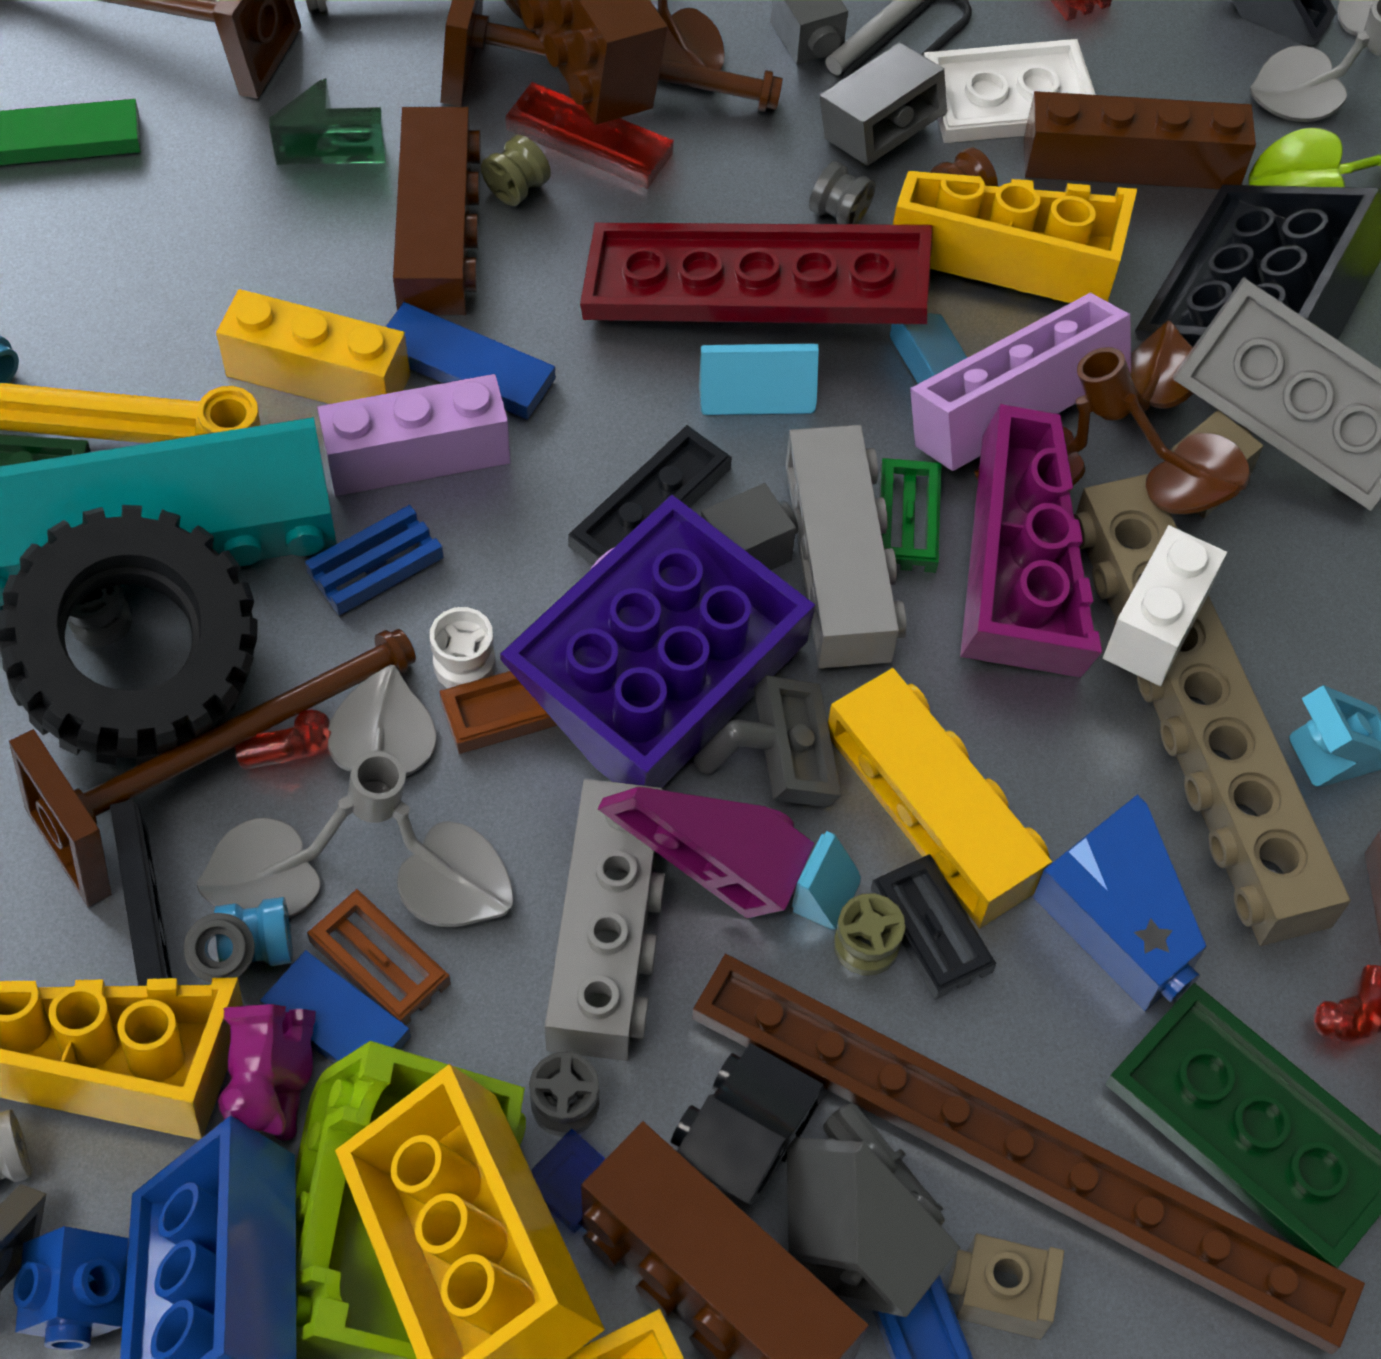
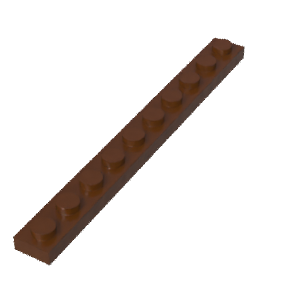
(1034, 1155)

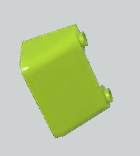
(339, 1281)

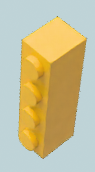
(938, 796)

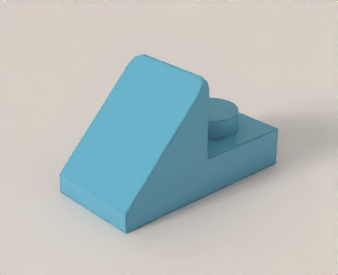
(1339, 738)

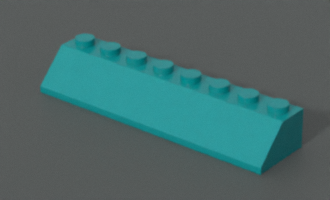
(248, 487)

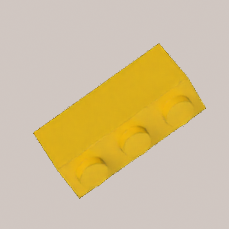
(310, 350)

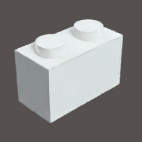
(1164, 605)

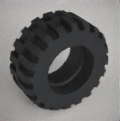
(110, 554)

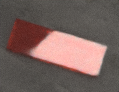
(609, 146)

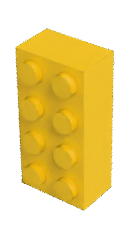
(465, 1229)

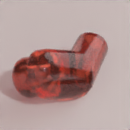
(304, 740)
(1354, 1016)

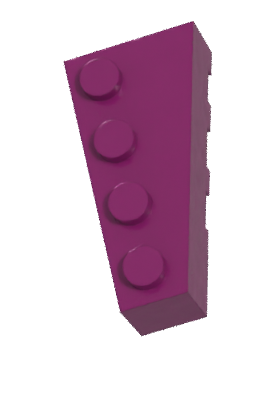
(1025, 564)

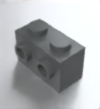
(883, 103)

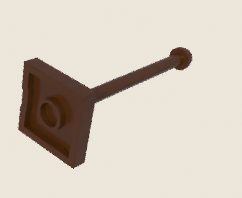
(470, 29)
(251, 33)
(69, 816)

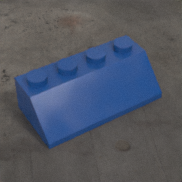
(214, 1253)

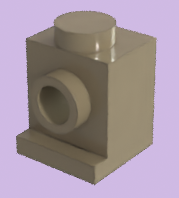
(1018, 1310)

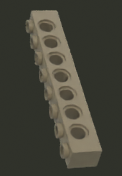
(1283, 832)

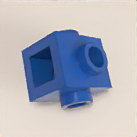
(71, 1287)

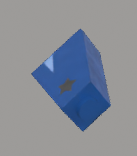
(1126, 906)

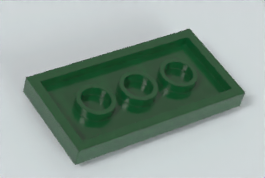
(1256, 1125)

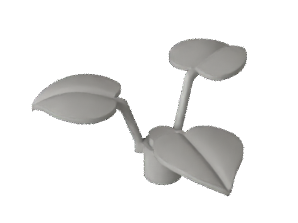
(1300, 79)
(381, 738)

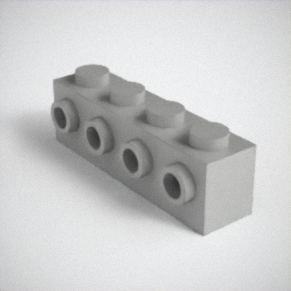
(843, 546)
(603, 935)

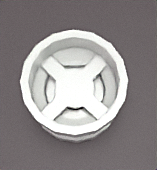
(469, 637)

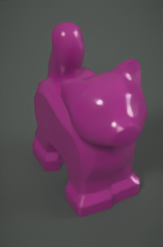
(267, 1066)

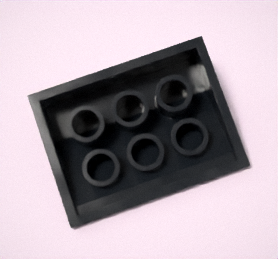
(1292, 241)

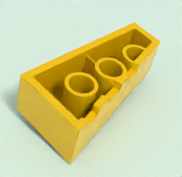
(1020, 235)
(118, 1051)

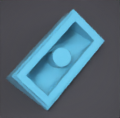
(758, 379)

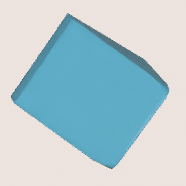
(826, 883)

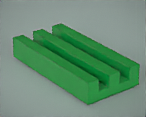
(906, 554)

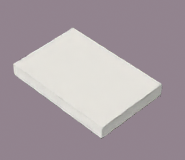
(994, 85)

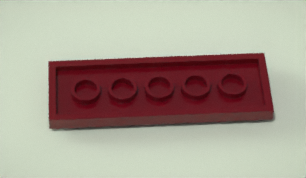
(758, 273)

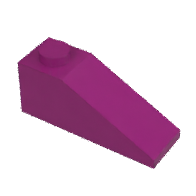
(729, 847)

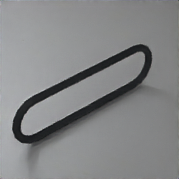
(934, 47)

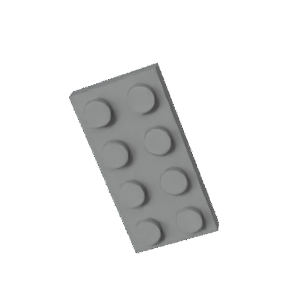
(1292, 389)

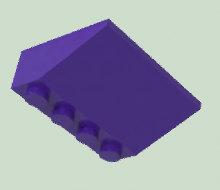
(659, 645)

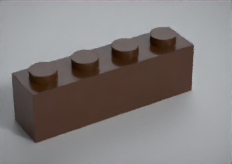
(1138, 140)
(433, 210)

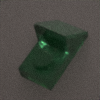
(317, 134)

